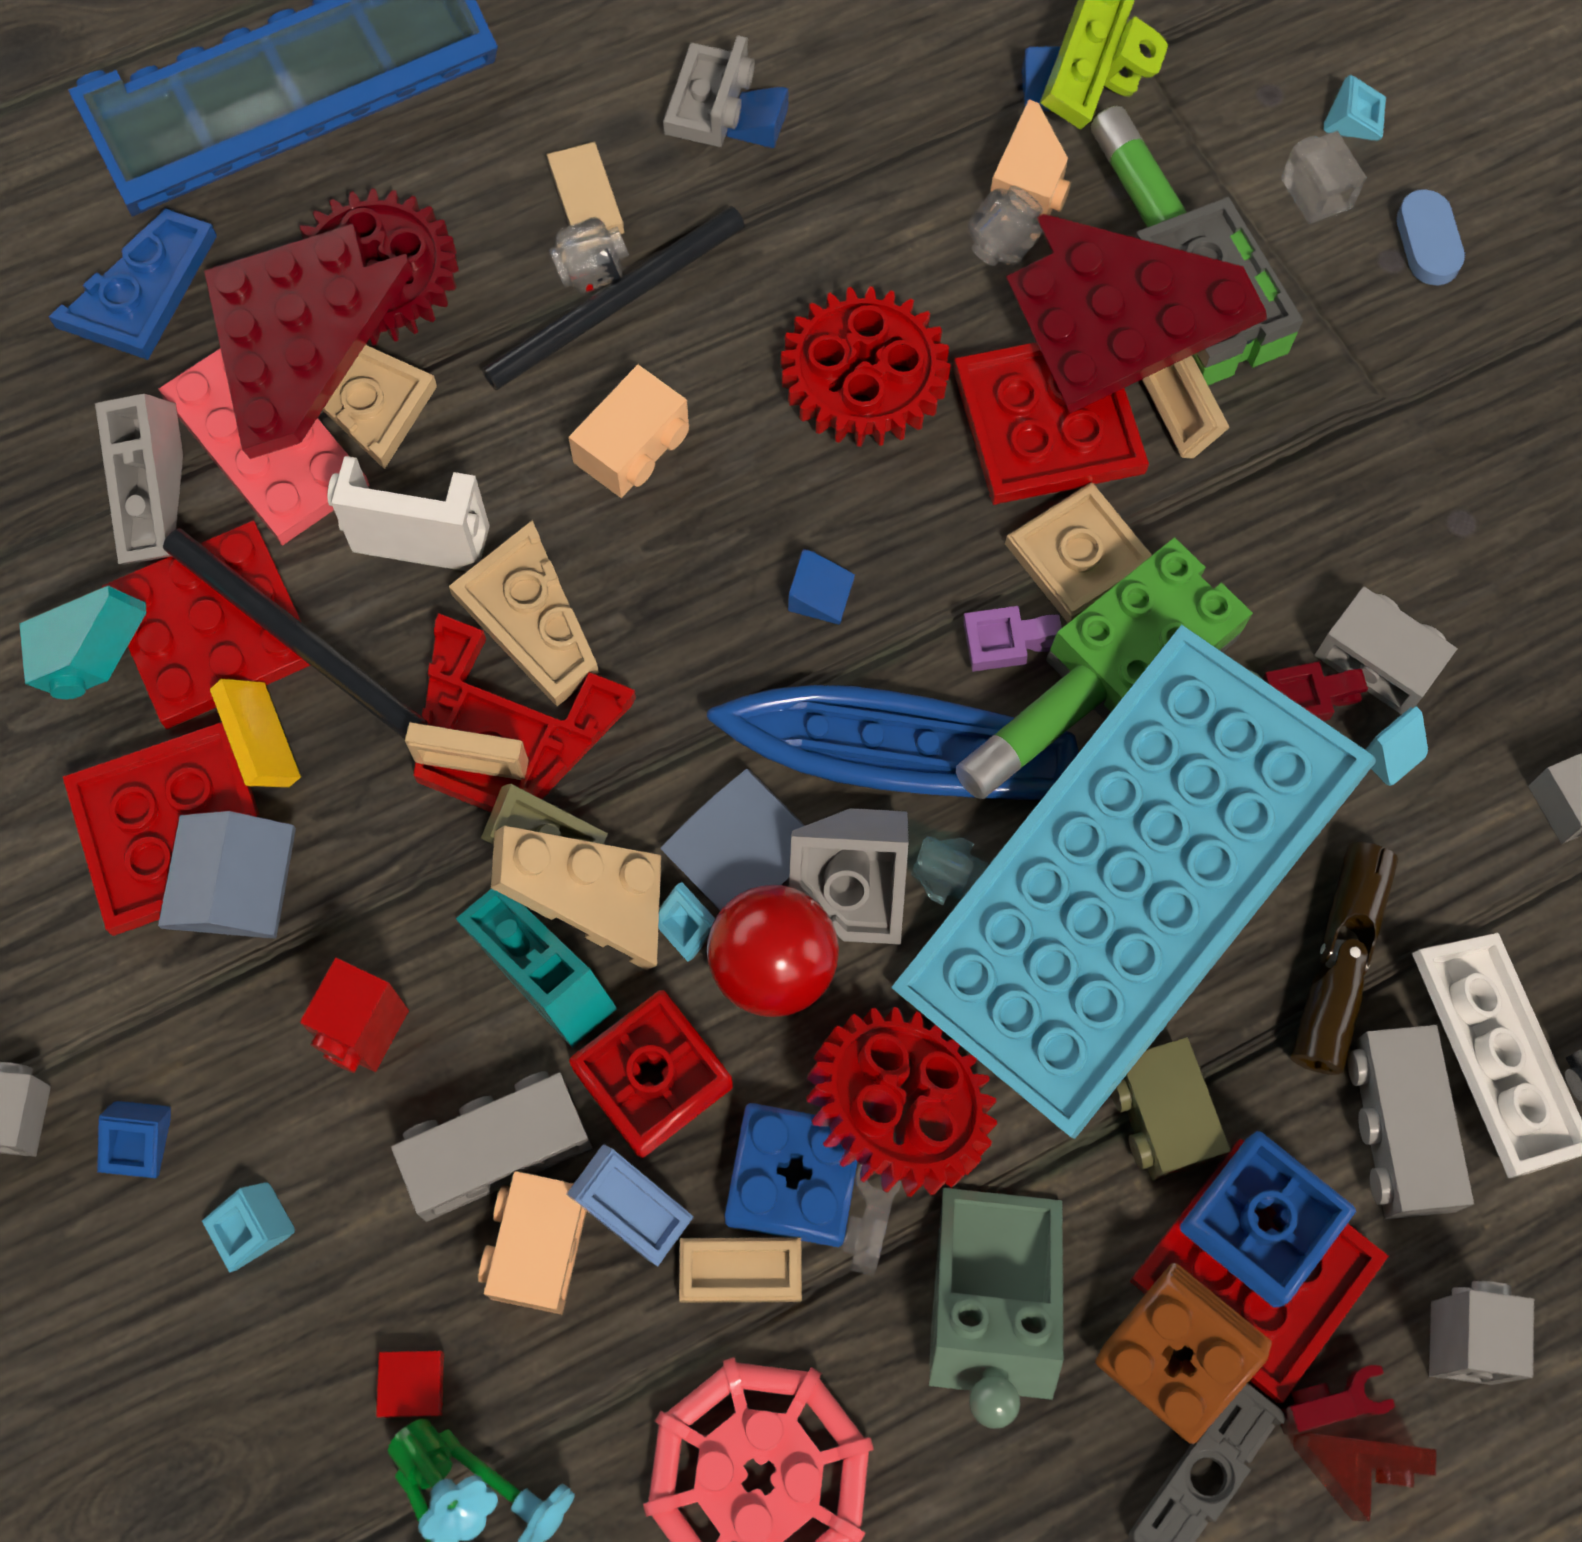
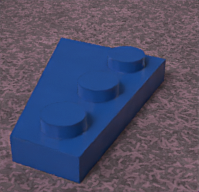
(143, 289)

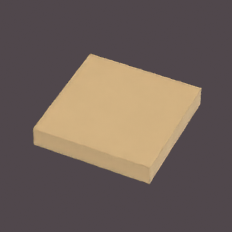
(1077, 550)

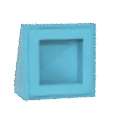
(1357, 111)

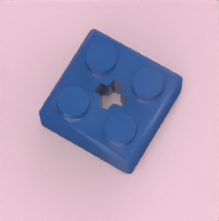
(759, 1195)
(1306, 1211)

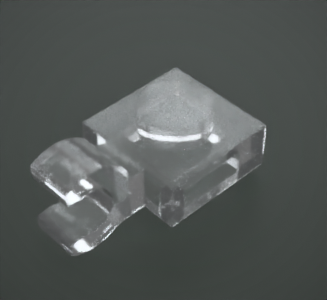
(866, 1234)

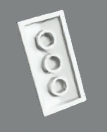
(1502, 1053)

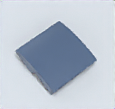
(735, 841)

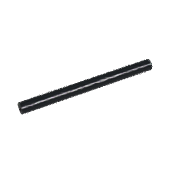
(613, 298)
(291, 632)

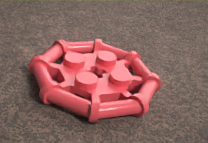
(764, 1438)

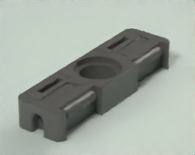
(1232, 1439)

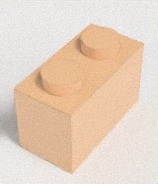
(630, 431)
(533, 1244)

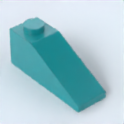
(538, 965)

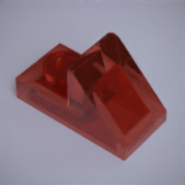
(1348, 1464)

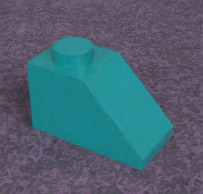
(79, 642)

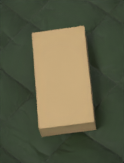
(584, 186)
(1186, 406)
(467, 751)
(740, 1270)

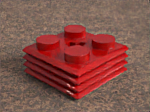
(656, 1035)

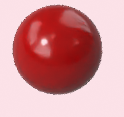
(772, 950)

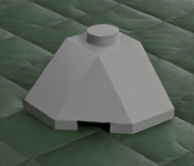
(855, 871)

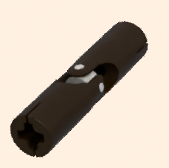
(1338, 988)

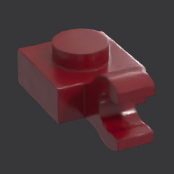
(1317, 692)
(1317, 1407)

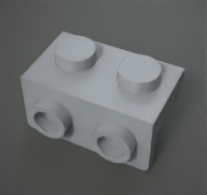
(708, 93)

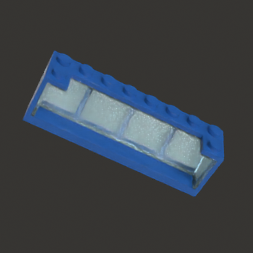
(273, 89)

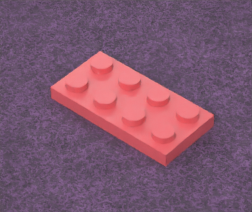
(281, 487)

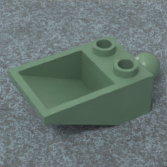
(998, 1301)

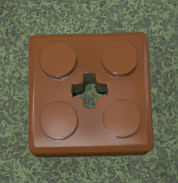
(1183, 1392)

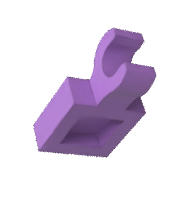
(1000, 638)

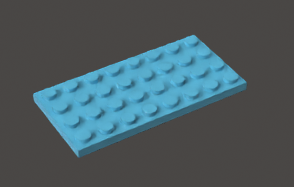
(1132, 878)

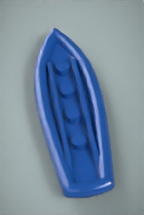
(881, 739)

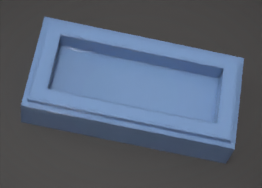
(630, 1205)

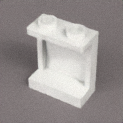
(410, 526)

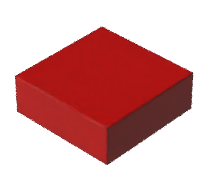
(410, 1384)

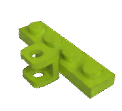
(1094, 52)

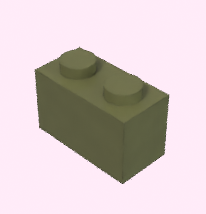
(1170, 1112)

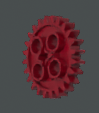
(397, 231)

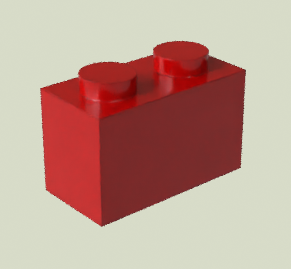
(354, 1017)

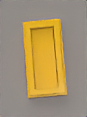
(255, 733)

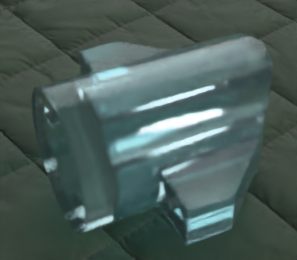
(947, 868)

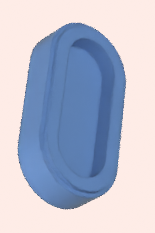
(1430, 237)

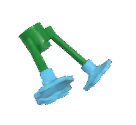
(462, 1509)

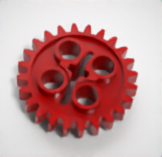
(865, 366)
(950, 1112)

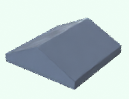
(227, 875)

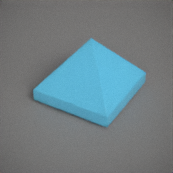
(685, 921)

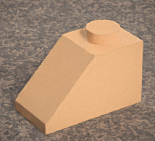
(1034, 161)

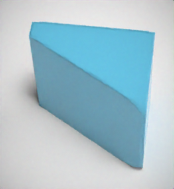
(1399, 746)
(248, 1225)

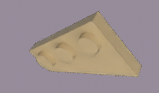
(587, 884)

